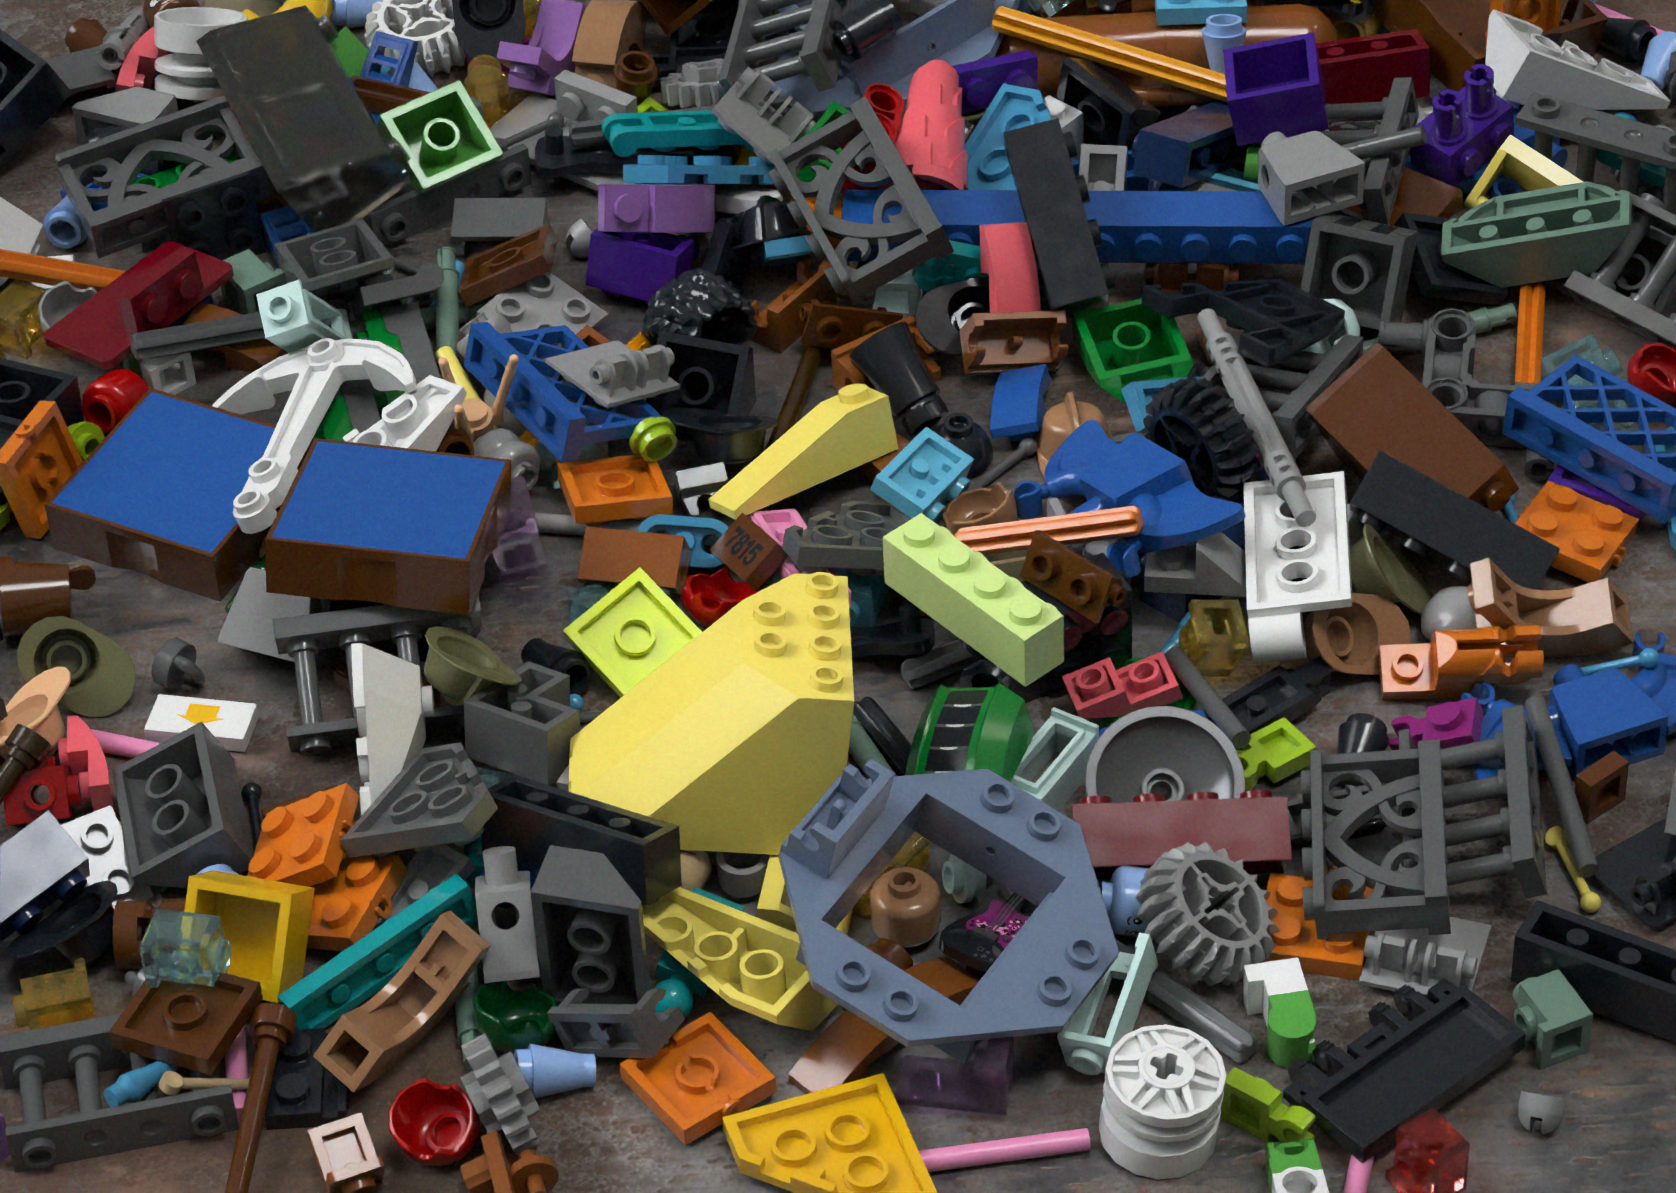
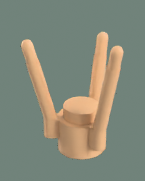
(473, 414)

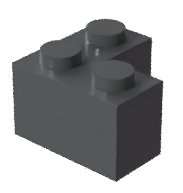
(523, 724)

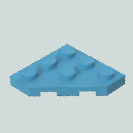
(987, 158)
(705, 170)

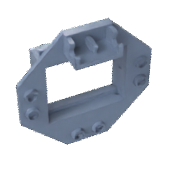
(958, 35)
(996, 830)

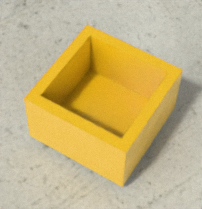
(263, 923)

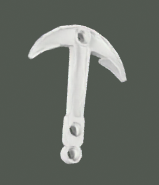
(314, 379)

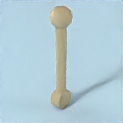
(172, 1083)

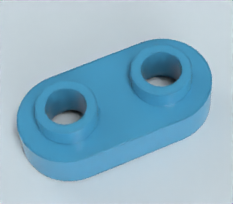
(694, 530)

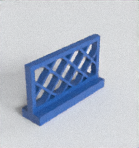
(542, 401)
(1595, 454)

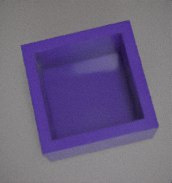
(1275, 88)

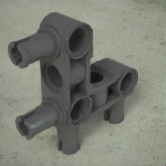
(1449, 356)

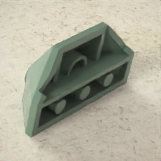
(1538, 233)

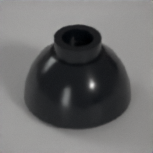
(968, 437)

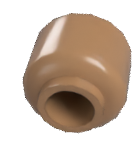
(905, 906)

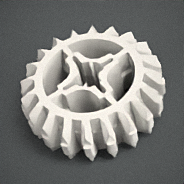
(422, 21)

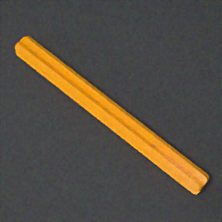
(1110, 52)

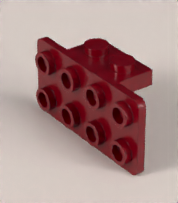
(138, 301)

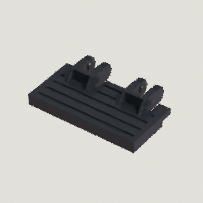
(1402, 1065)

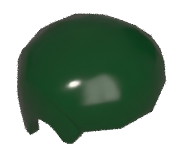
(513, 1017)

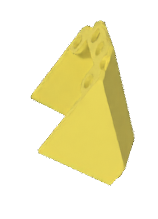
(735, 725)

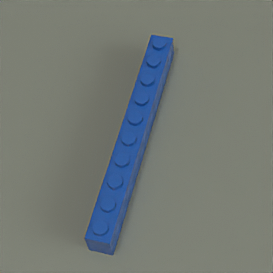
(1132, 224)

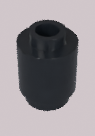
(866, 28)

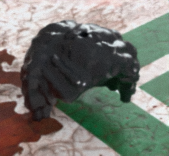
(700, 307)

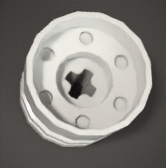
(187, 70)
(1162, 1101)

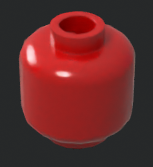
(112, 397)

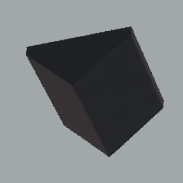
(1109, 107)
(709, 375)

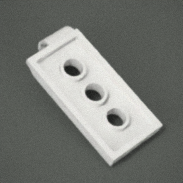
(1272, 598)

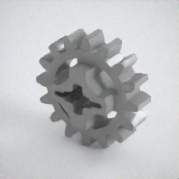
(694, 85)
(500, 1094)

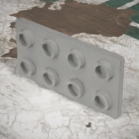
(577, 101)

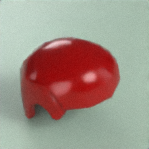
(1654, 371)
(712, 596)
(434, 1122)

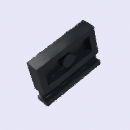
(302, 1088)

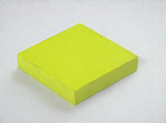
(630, 632)

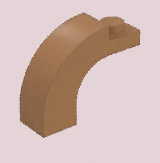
(605, 34)
(1571, 620)
(400, 1015)

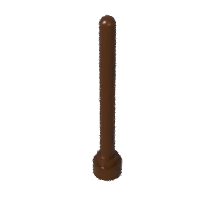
(271, 1029)

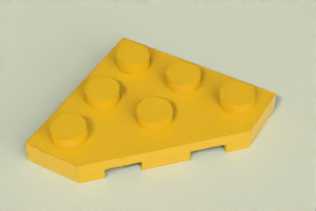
(830, 1142)

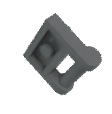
(384, 291)

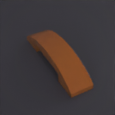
(853, 1044)

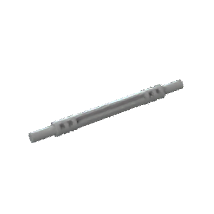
(1248, 400)

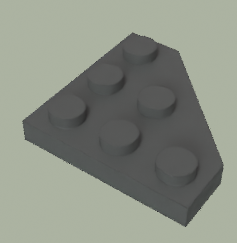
(844, 540)
(426, 805)

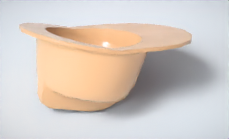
(37, 708)

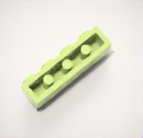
(974, 599)

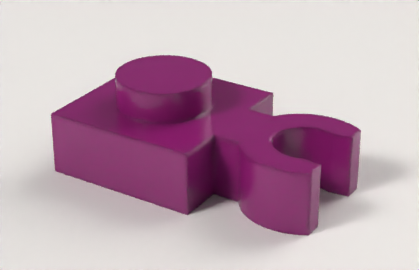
(1450, 722)

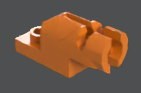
(1460, 660)

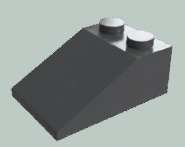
(334, 259)

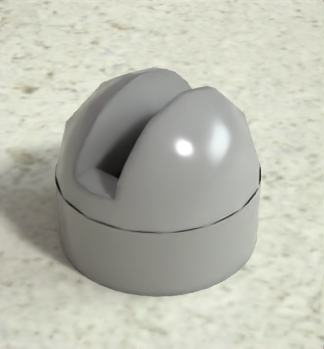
(578, 238)
(1541, 1106)

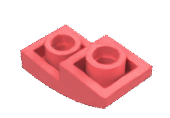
(140, 63)
(1011, 267)
(1108, 692)
(85, 758)

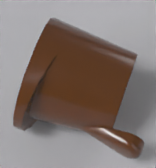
(37, 592)

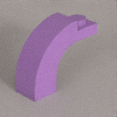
(549, 50)
(656, 208)

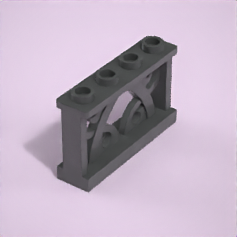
(113, 162)
(913, 223)
(1421, 892)

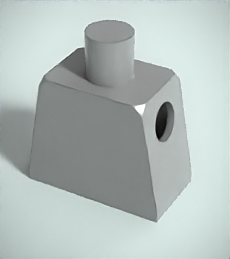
(1308, 176)
(252, 615)
(510, 929)

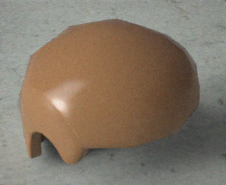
(981, 507)

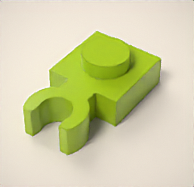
(1275, 752)
(1259, 1109)

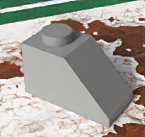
(121, 108)

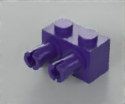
(1464, 128)
(637, 261)

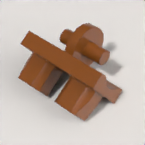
(506, 1173)

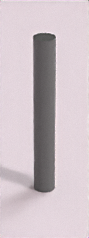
(1388, 143)
(1207, 697)

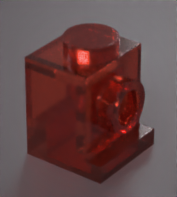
(1429, 1157)

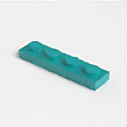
(374, 958)

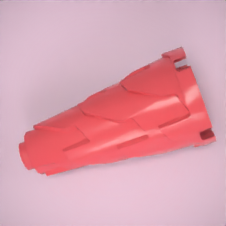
(934, 130)

